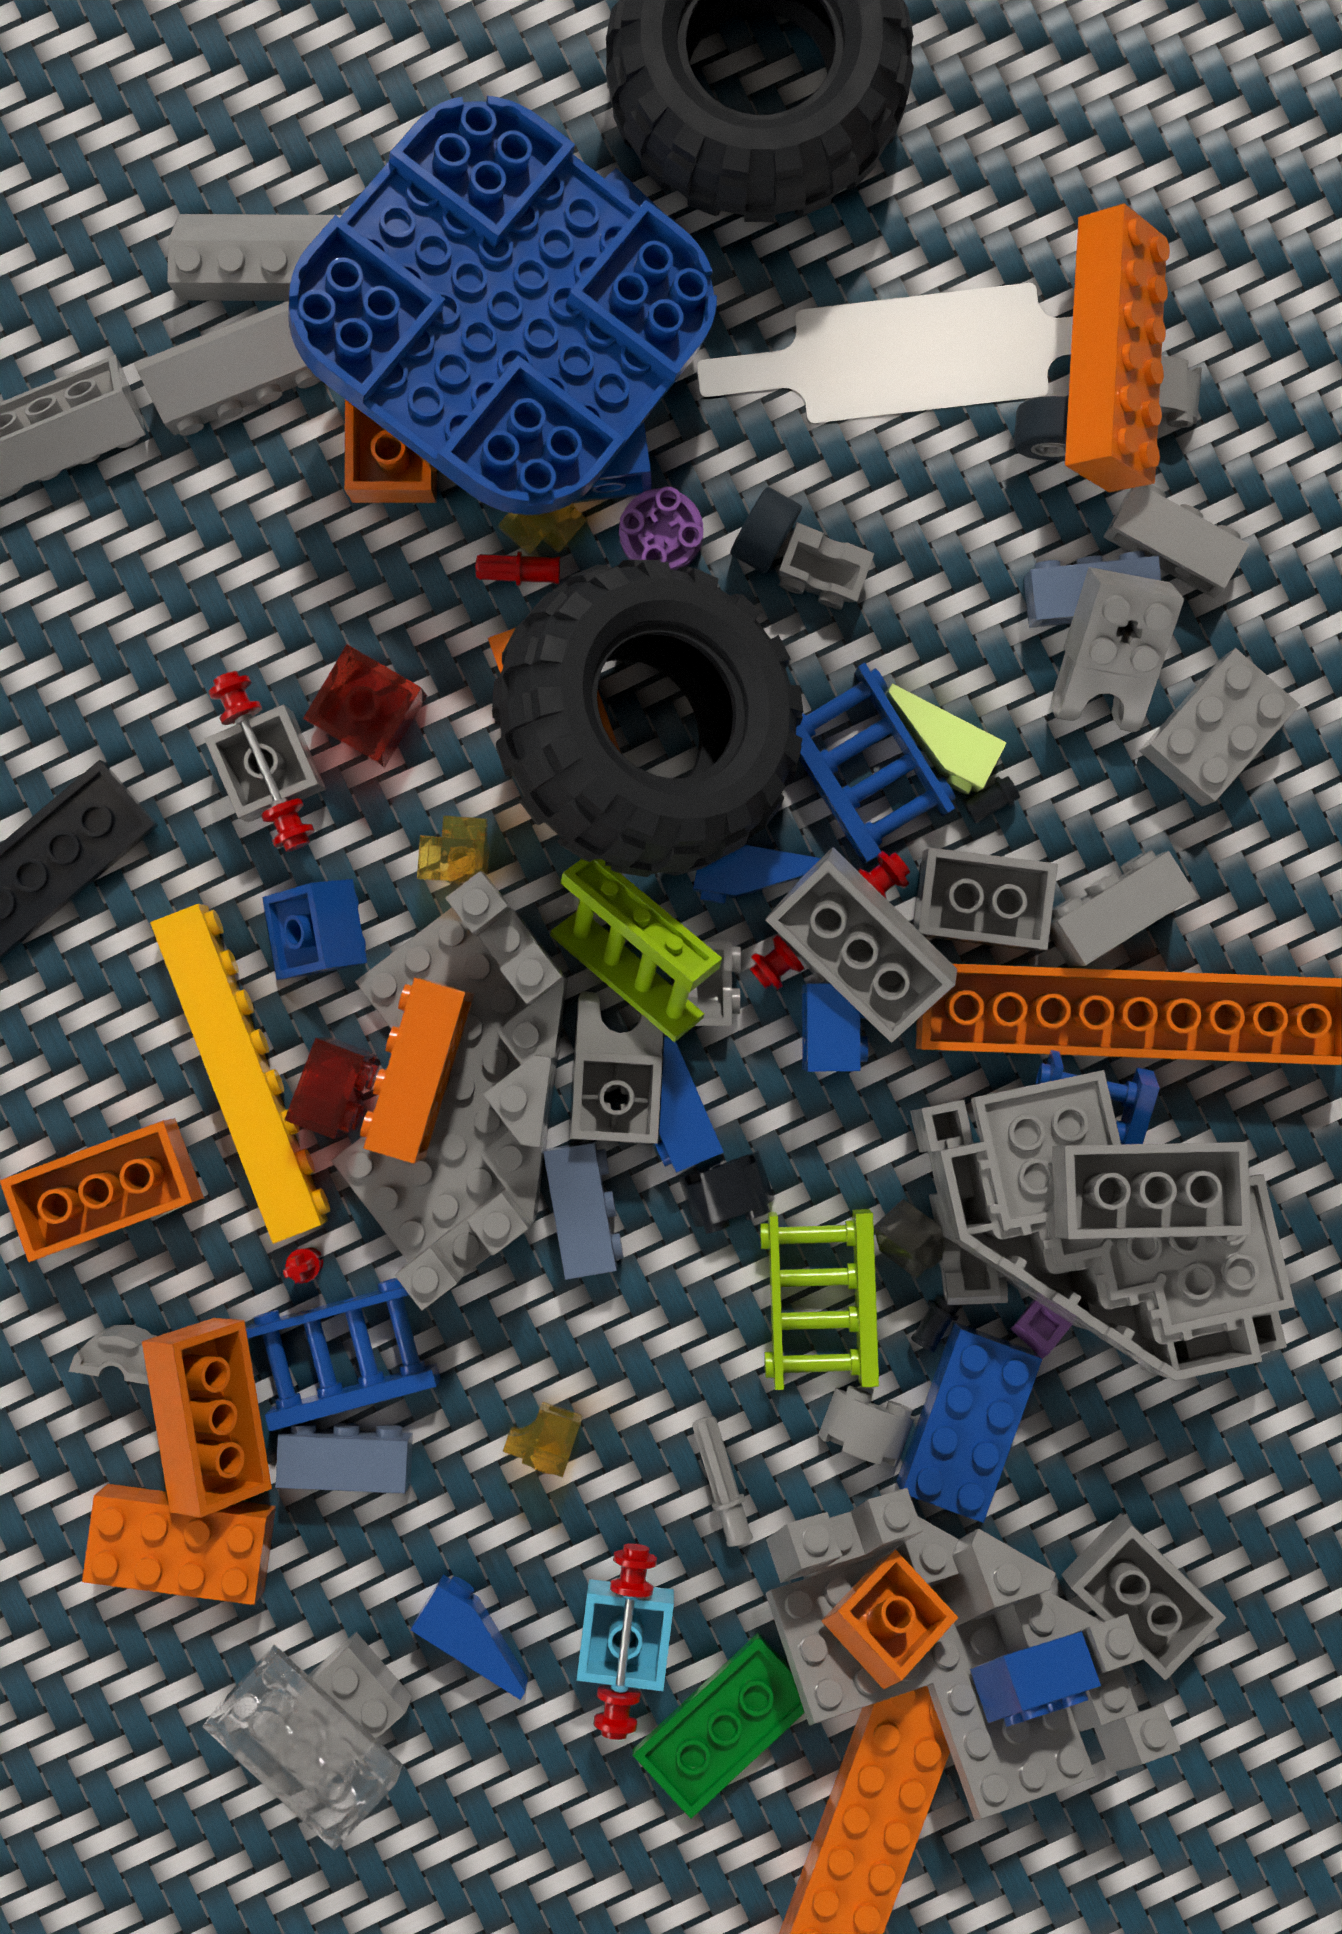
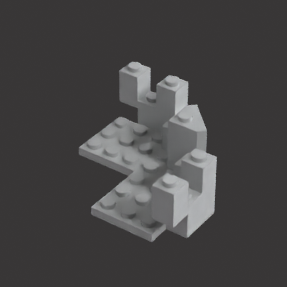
(493, 1123)
(1161, 1300)
(1000, 1611)

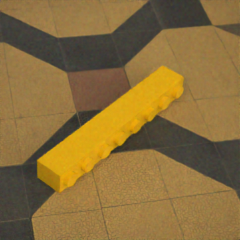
(240, 1072)

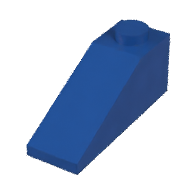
(749, 871)
(683, 1119)
(463, 1628)

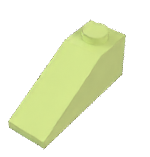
(951, 744)

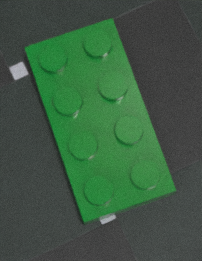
(722, 1726)

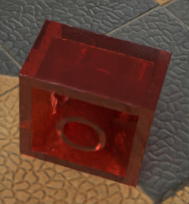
(365, 706)
(332, 1088)

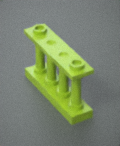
(651, 931)
(858, 1318)

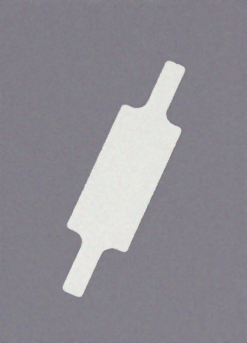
(906, 354)

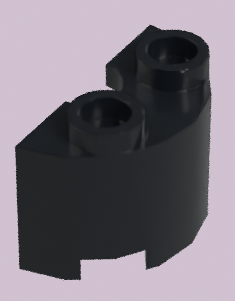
(728, 1192)

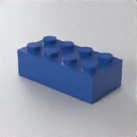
(968, 1422)

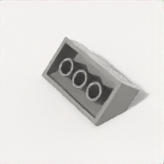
(238, 254)
(225, 371)
(66, 424)
(862, 945)

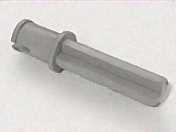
(722, 1481)

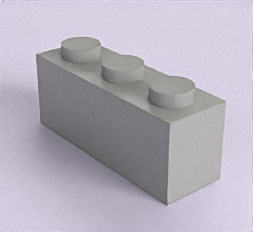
(1179, 535)

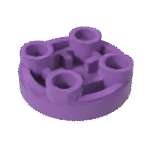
(661, 527)

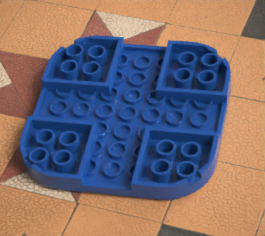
(501, 305)

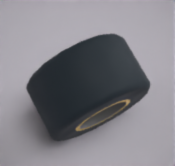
(1042, 428)
(765, 529)

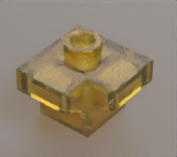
(553, 527)
(456, 854)
(547, 1440)

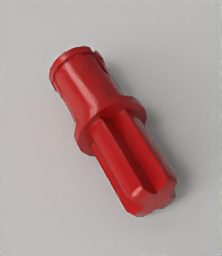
(517, 568)
(303, 1265)

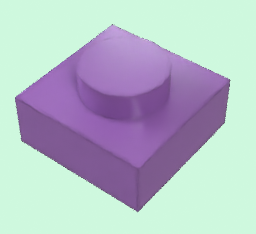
(1040, 1328)

